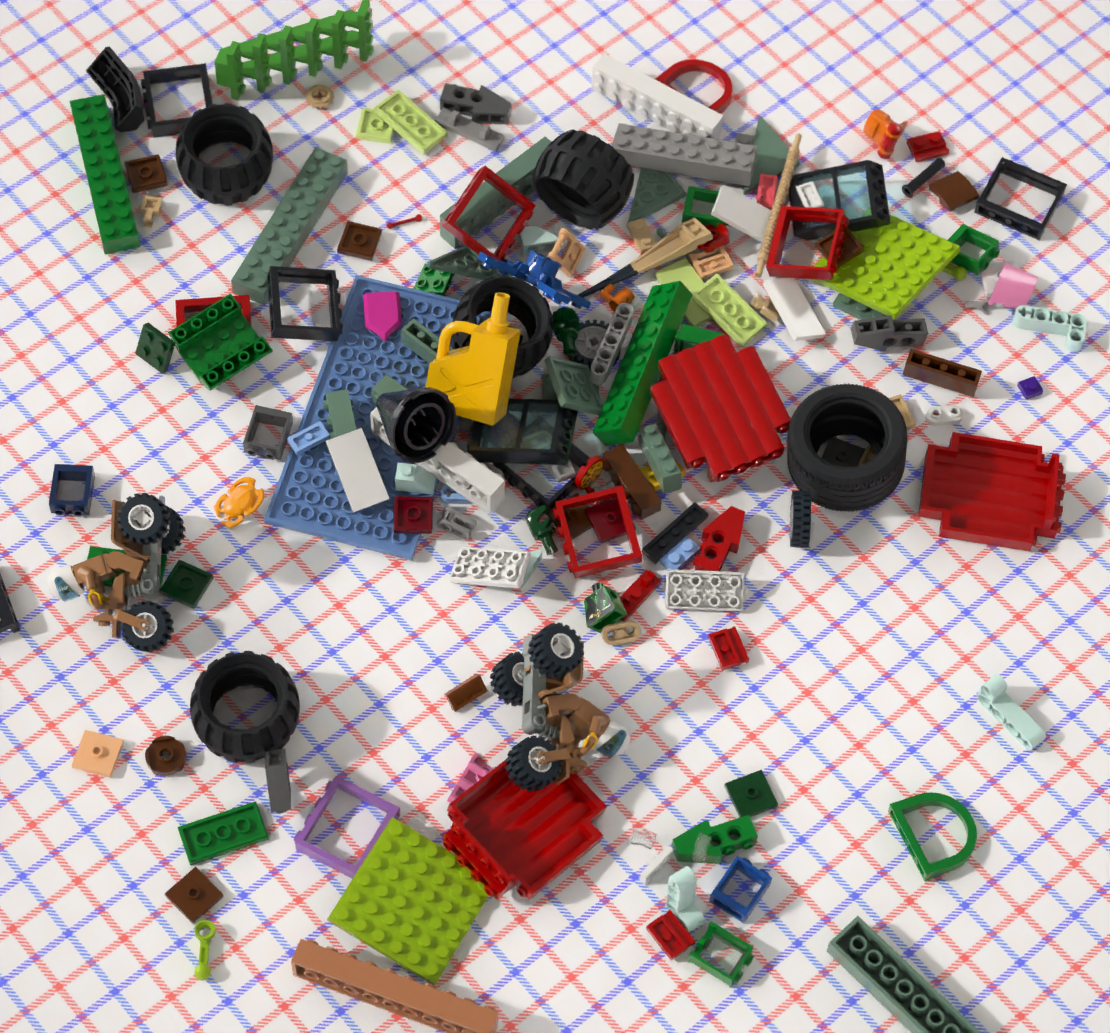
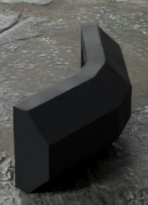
(121, 89)

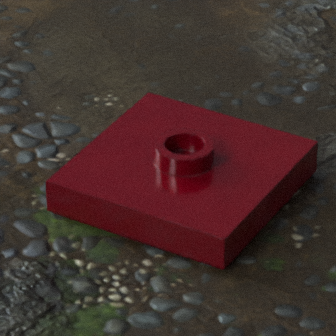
(413, 514)
(606, 520)

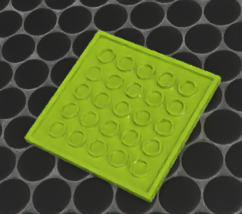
(893, 268)
(410, 901)

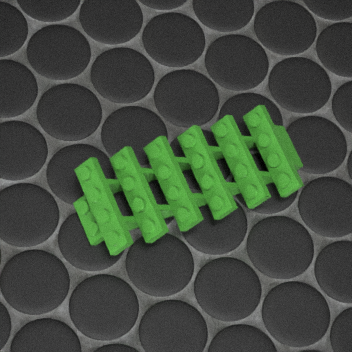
(231, 70)

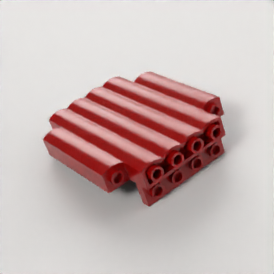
(721, 408)
(992, 491)
(519, 834)

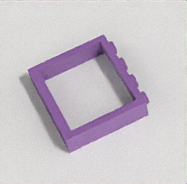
(321, 804)

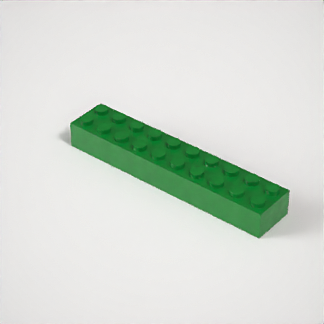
(104, 174)
(639, 367)

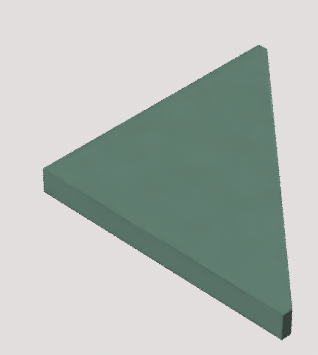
(770, 154)
(654, 192)
(464, 263)

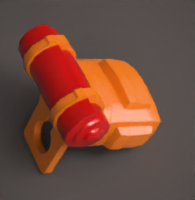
(884, 131)

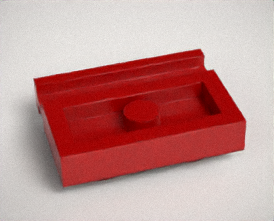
(927, 146)
(728, 648)
(670, 935)

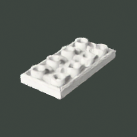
(741, 212)
(794, 309)
(357, 470)
(490, 567)
(704, 590)

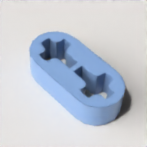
(455, 497)

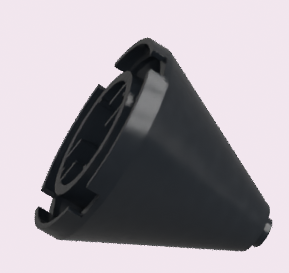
(417, 422)

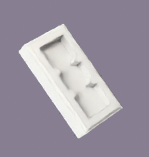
(809, 195)
(655, 864)

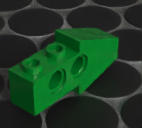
(742, 827)

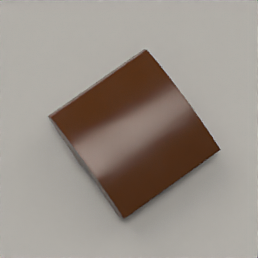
(954, 191)

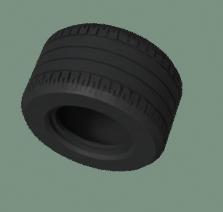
(855, 412)

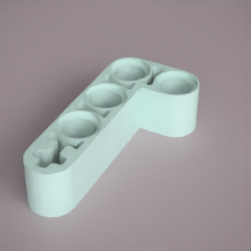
(1028, 319)
(1009, 713)
(681, 899)

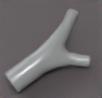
(977, 304)

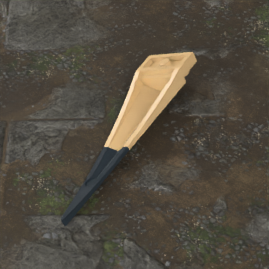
(677, 243)

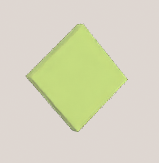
(373, 128)

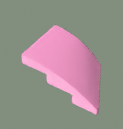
(1013, 287)
(473, 773)

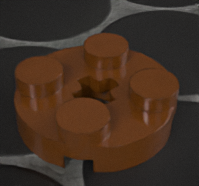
(172, 764)

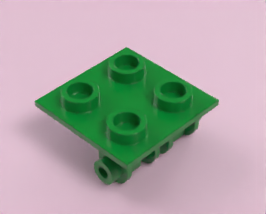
(433, 281)

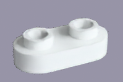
(945, 415)

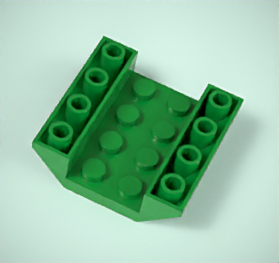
(219, 343)

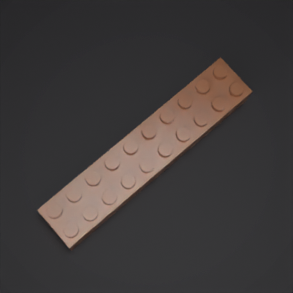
(391, 991)

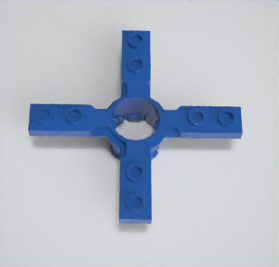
(538, 275)

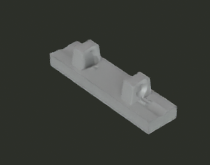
(469, 129)

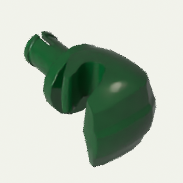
(566, 328)
(541, 531)

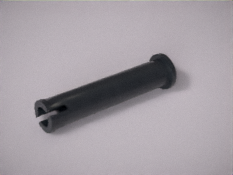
(923, 177)

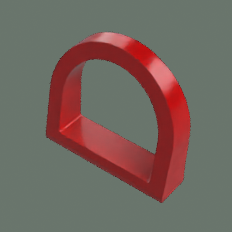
(691, 65)
(200, 304)

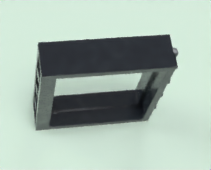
(174, 126)
(1010, 218)
(307, 276)
(577, 456)

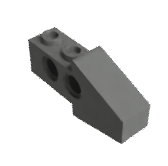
(480, 104)
(888, 332)

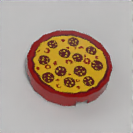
(588, 475)

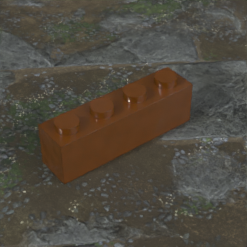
(942, 372)
(637, 489)

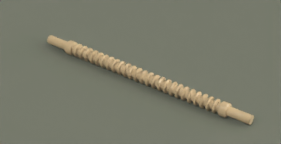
(782, 191)

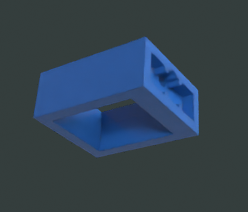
(730, 905)

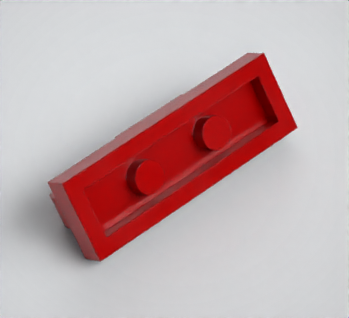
(639, 592)

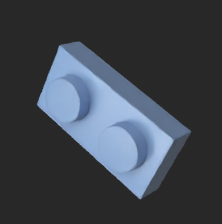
(308, 438)
(680, 554)

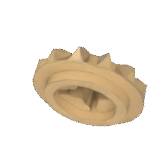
(313, 93)

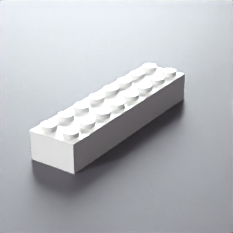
(654, 99)
(457, 471)

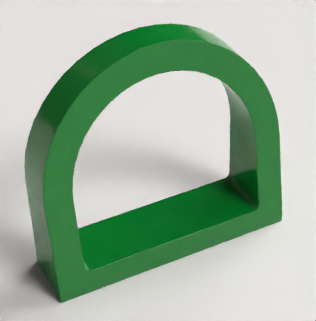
(943, 866)

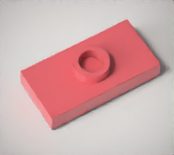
(767, 190)

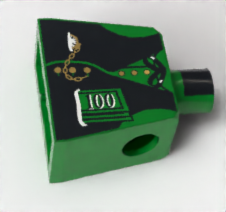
(603, 607)

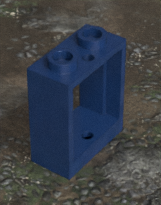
(72, 473)

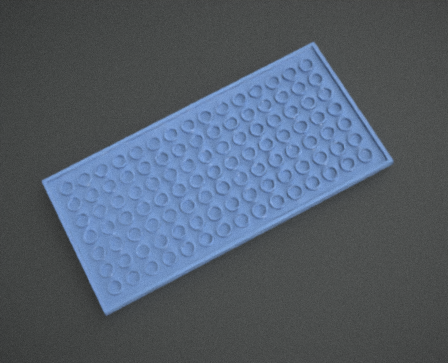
(309, 488)

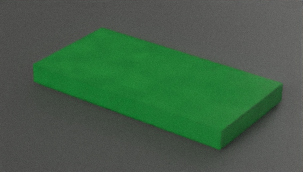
(223, 833)

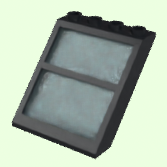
(852, 187)
(528, 434)

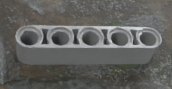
(621, 320)

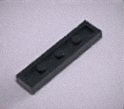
(675, 532)

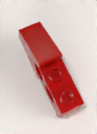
(726, 529)

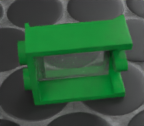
(722, 954)

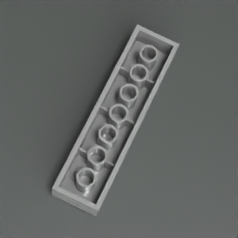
(686, 154)

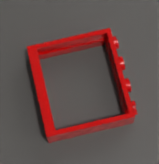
(508, 191)
(806, 214)
(603, 565)

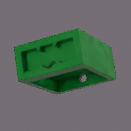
(704, 195)
(979, 239)
(692, 335)

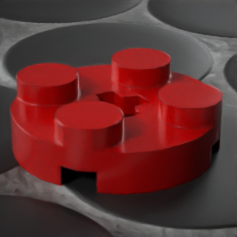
(720, 237)

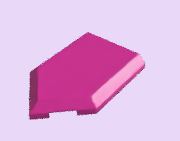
(382, 313)

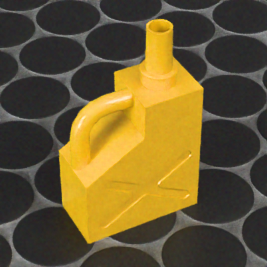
(478, 374)

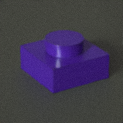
(1030, 387)

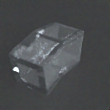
(643, 837)
(700, 847)

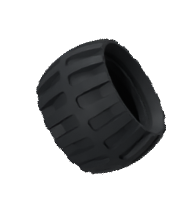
(220, 125)
(583, 179)
(524, 304)
(239, 671)

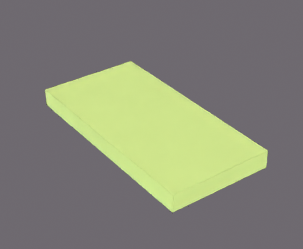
(410, 122)
(685, 273)
(729, 310)

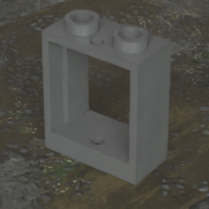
(272, 417)
(278, 780)

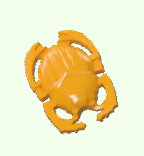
(240, 501)

